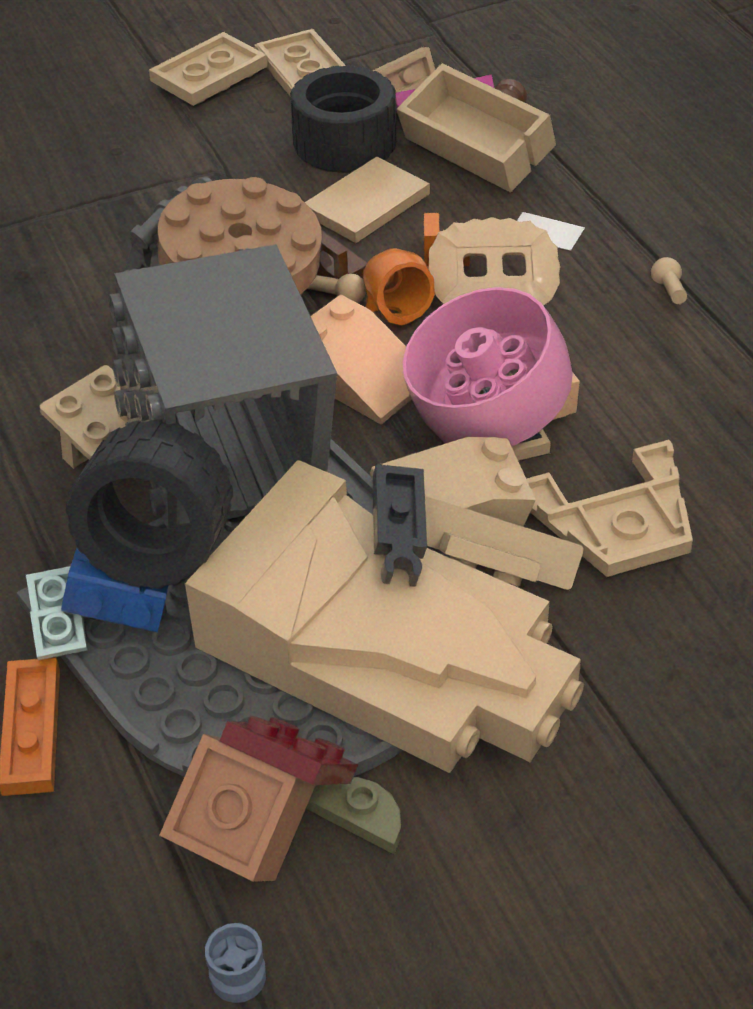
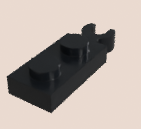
(399, 520)

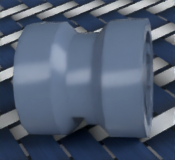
(232, 949)

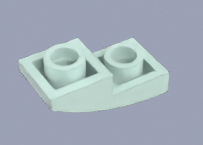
(53, 630)

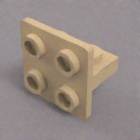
(84, 414)

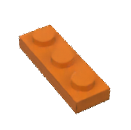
(29, 727)

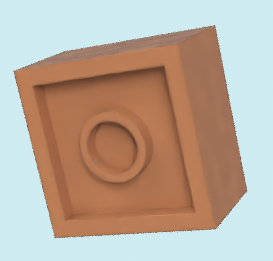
(237, 810)

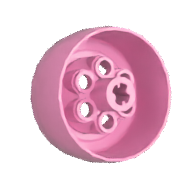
(478, 343)

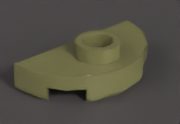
(361, 809)

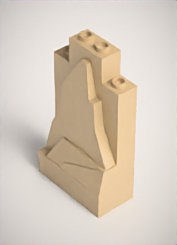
(417, 666)

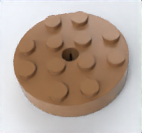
(237, 216)

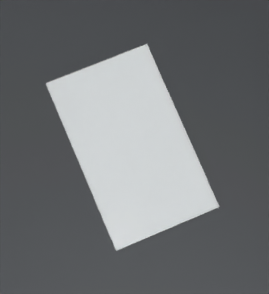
(561, 233)

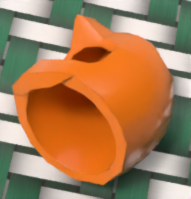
(398, 283)

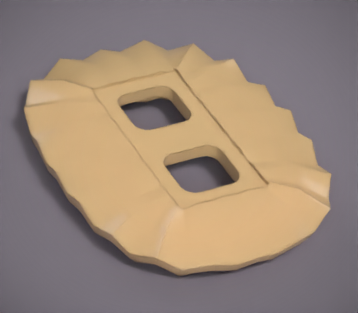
(493, 241)

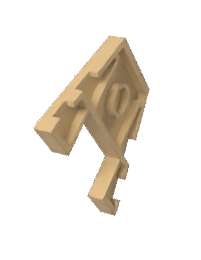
(625, 525)

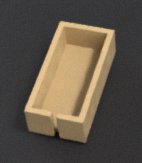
(477, 127)

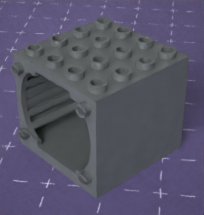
(229, 358)

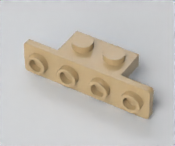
(501, 545)

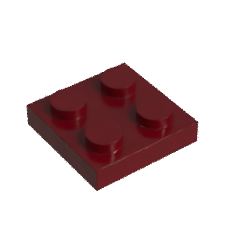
(279, 746)

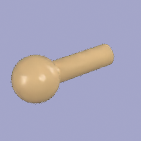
(668, 272)
(348, 285)

